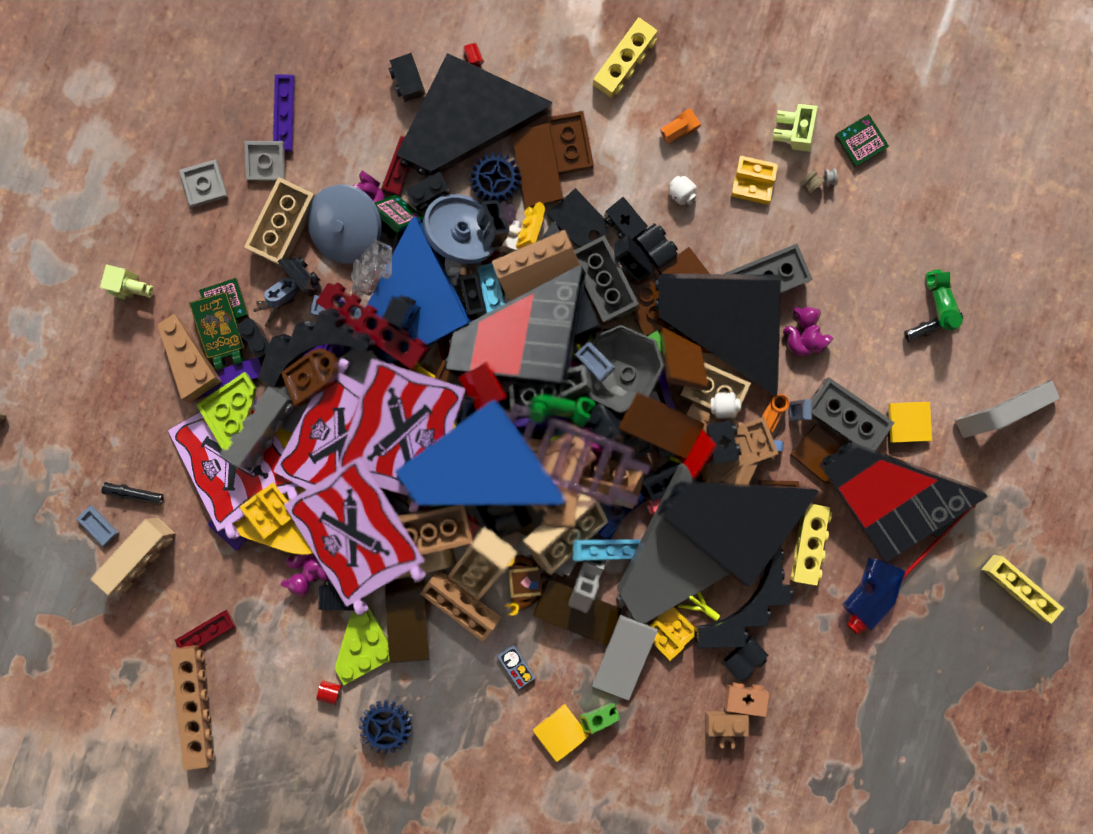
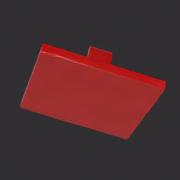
(482, 386)
(699, 454)

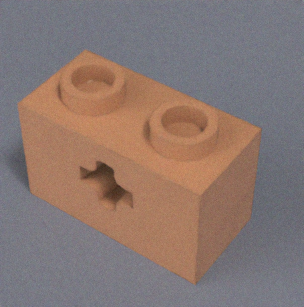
(755, 706)

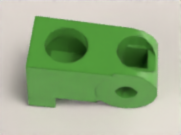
(599, 718)

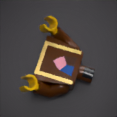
(525, 583)

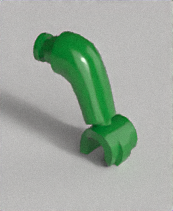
(946, 305)
(545, 405)

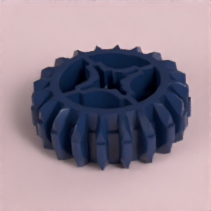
(489, 176)
(391, 731)

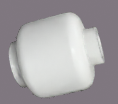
(682, 190)
(725, 405)

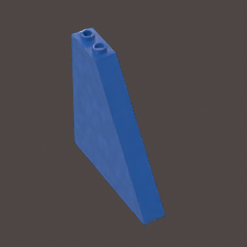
(422, 277)
(479, 464)

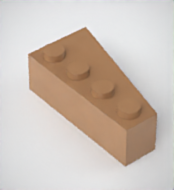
(188, 362)

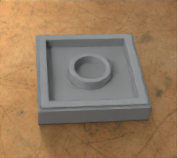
(264, 160)
(203, 183)

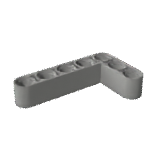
(1008, 411)

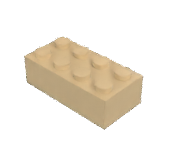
(280, 222)
(554, 543)
(133, 556)
(482, 564)

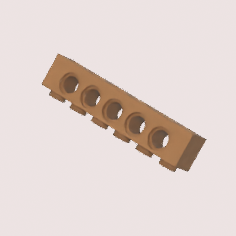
(184, 696)

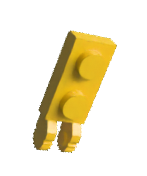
(531, 225)

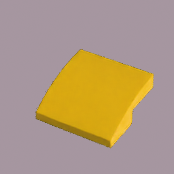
(754, 180)
(911, 421)
(266, 510)
(672, 632)
(560, 733)

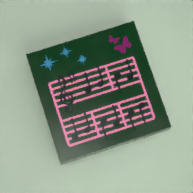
(861, 140)
(396, 213)
(235, 294)

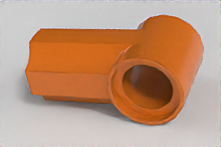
(684, 124)
(772, 413)

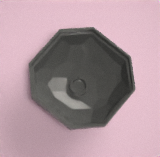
(636, 365)

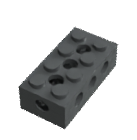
(790, 258)
(860, 412)

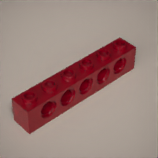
(417, 351)

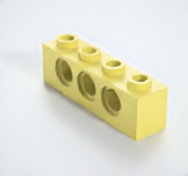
(640, 32)
(802, 552)
(1022, 589)

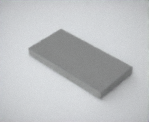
(624, 657)

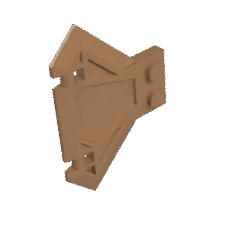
(754, 442)
(563, 513)

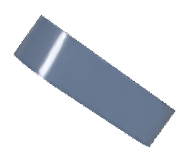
(279, 291)

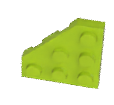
(228, 408)
(362, 647)

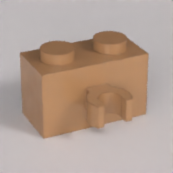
(726, 725)

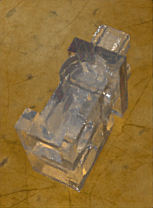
(371, 268)

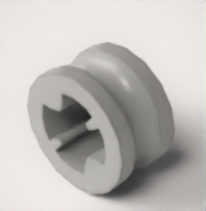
(830, 177)

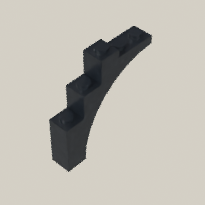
(328, 329)
(755, 612)

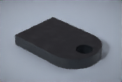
(578, 218)

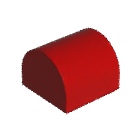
(472, 54)
(328, 692)

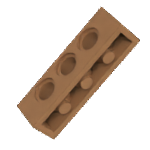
(460, 605)

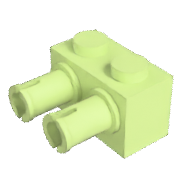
(804, 127)
(123, 283)

